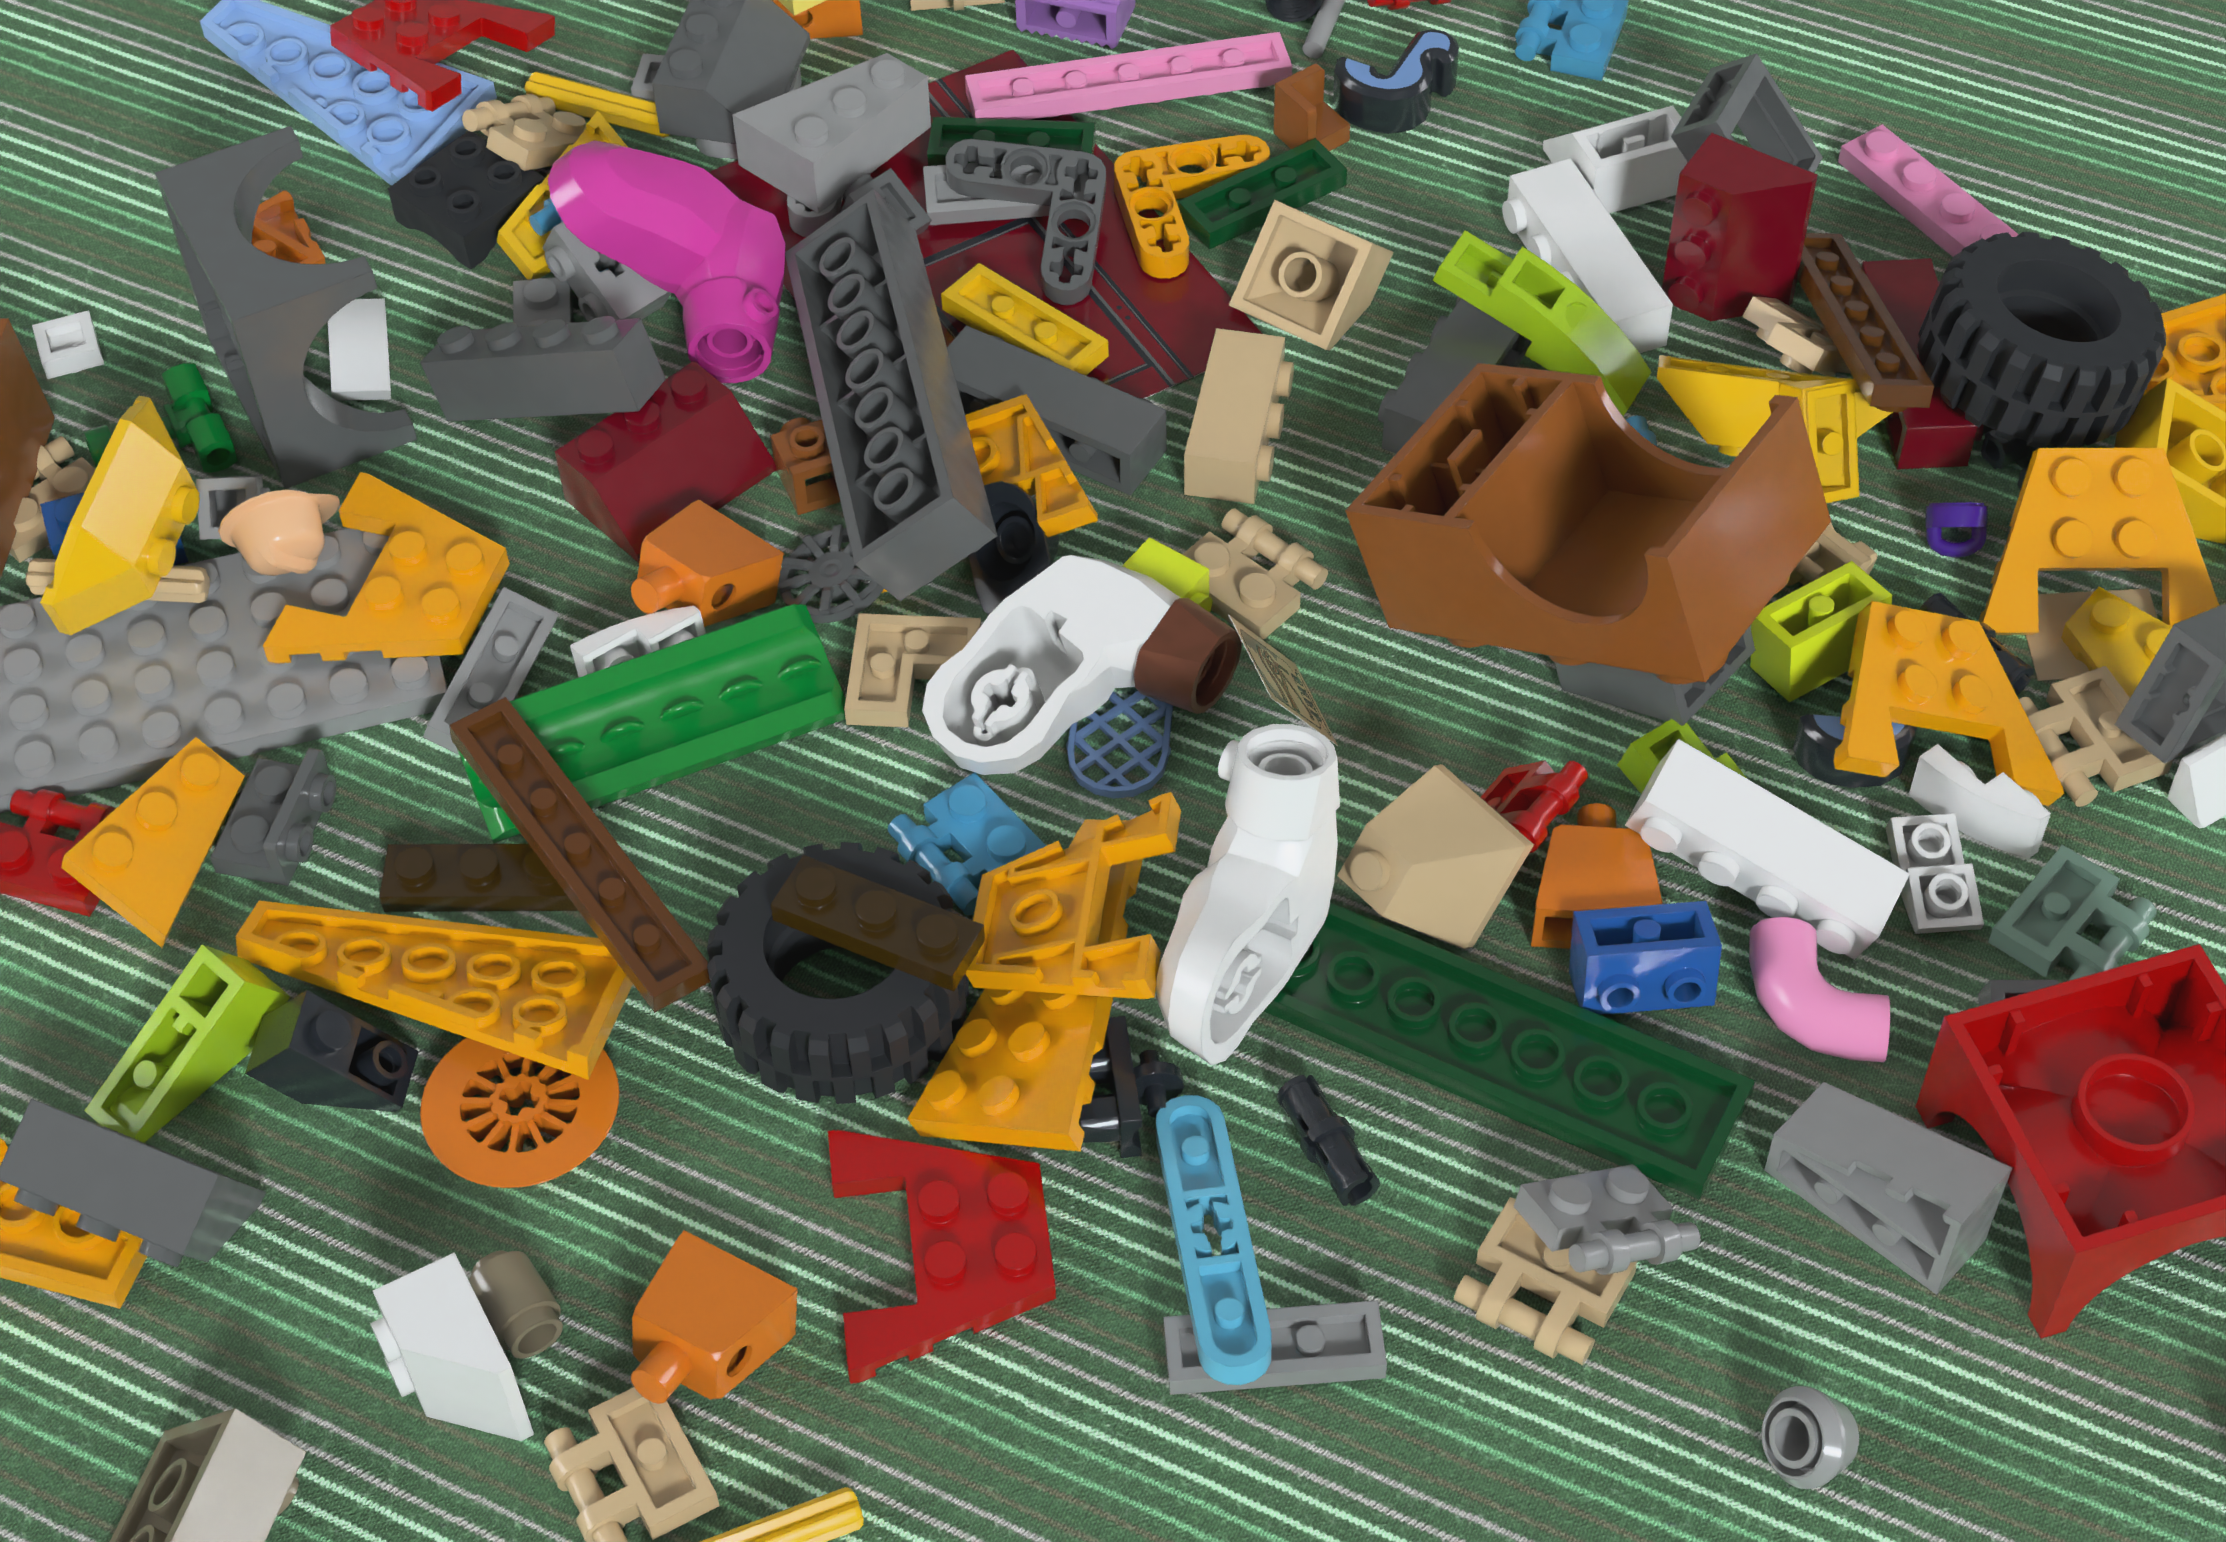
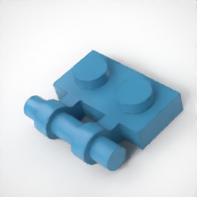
(1584, 41)
(975, 826)

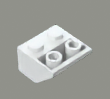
(1626, 158)

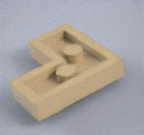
(1800, 339)
(891, 655)

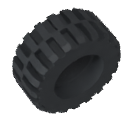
(2041, 340)
(816, 1042)

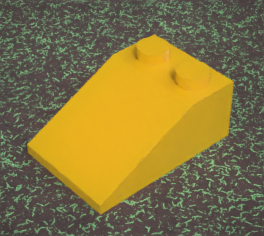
(2195, 447)

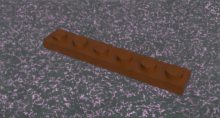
(1861, 326)
(581, 854)

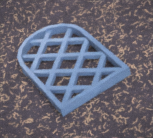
(1125, 788)

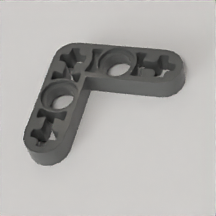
(1053, 189)

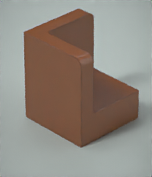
(1303, 114)

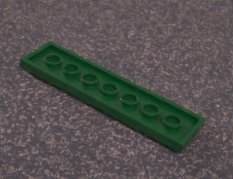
(1516, 1050)

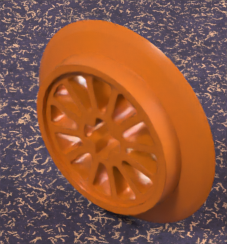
(467, 1072)

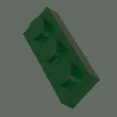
(1041, 133)
(1247, 197)

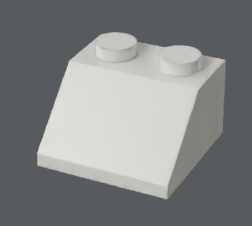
(448, 1352)

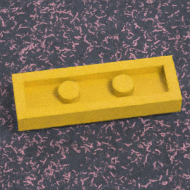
(1021, 319)

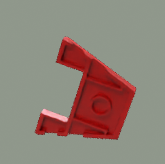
(415, 35)
(973, 1239)

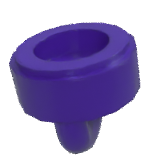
(1956, 516)

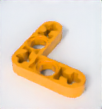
(1167, 183)

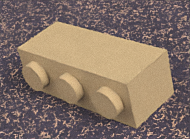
(1237, 416)

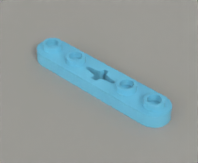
(1225, 1289)

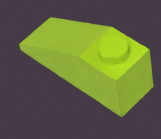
(187, 1043)

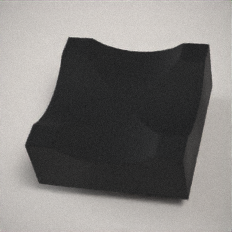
(462, 197)

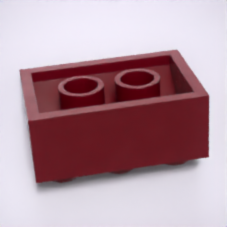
(1736, 230)
(656, 461)

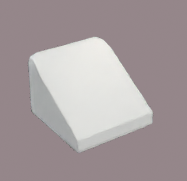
(2201, 784)

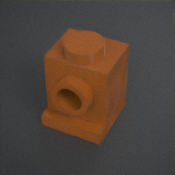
(800, 454)

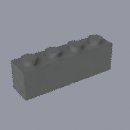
(543, 369)
(1431, 376)
(1093, 424)

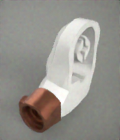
(1062, 651)

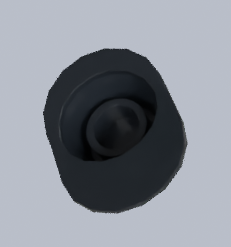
(1017, 551)

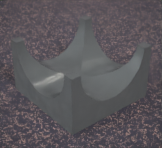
(269, 310)

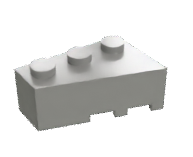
(833, 129)
(1889, 1182)

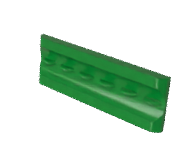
(679, 710)

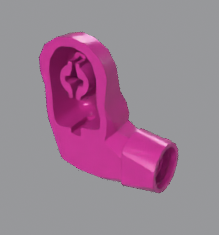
(686, 238)

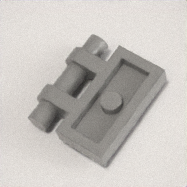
(1605, 1219)

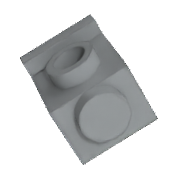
(220, 496)

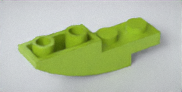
(1550, 310)

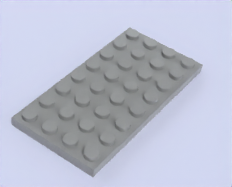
(157, 675)

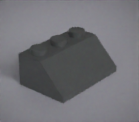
(723, 63)
(124, 1186)

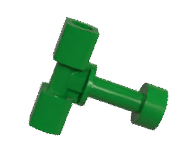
(186, 420)

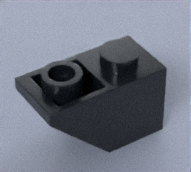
(330, 1057)

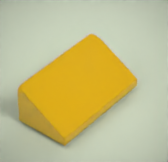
(1832, 431)

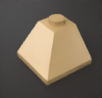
(1309, 276)
(1436, 859)

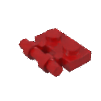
(1534, 795)
(34, 856)

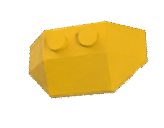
(1733, 400)
(123, 525)

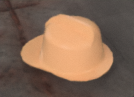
(279, 530)

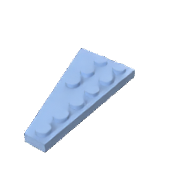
(335, 92)

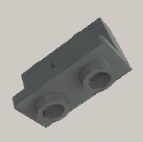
(275, 819)

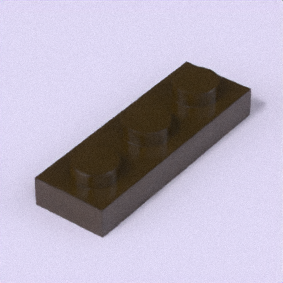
(468, 879)
(878, 922)

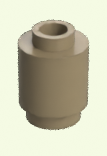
(516, 1303)

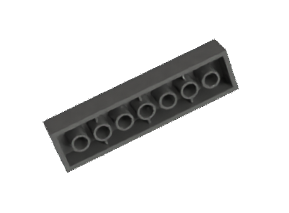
(888, 398)

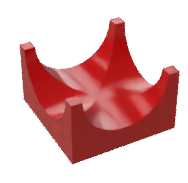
(2104, 1111)

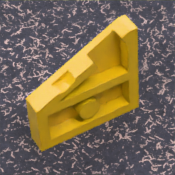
(2114, 636)

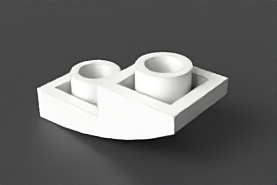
(359, 351)
(636, 638)
(1989, 812)
(1940, 886)

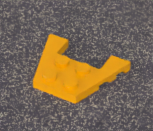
(1019, 450)
(2097, 515)
(418, 596)
(1936, 677)
(1048, 914)

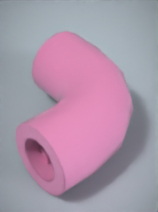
(1805, 1003)

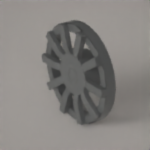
(830, 576)

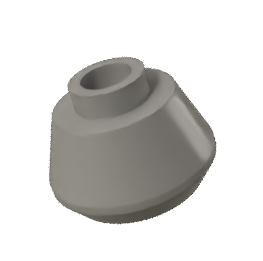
(1808, 1437)

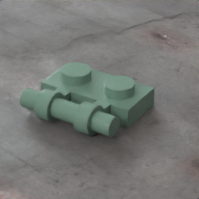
(2056, 910)

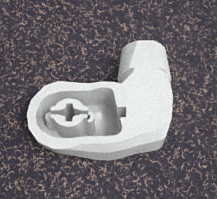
(1261, 893)

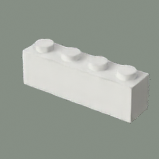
(1576, 235)
(1767, 850)

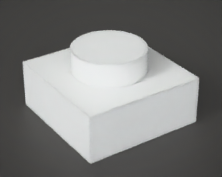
(68, 344)

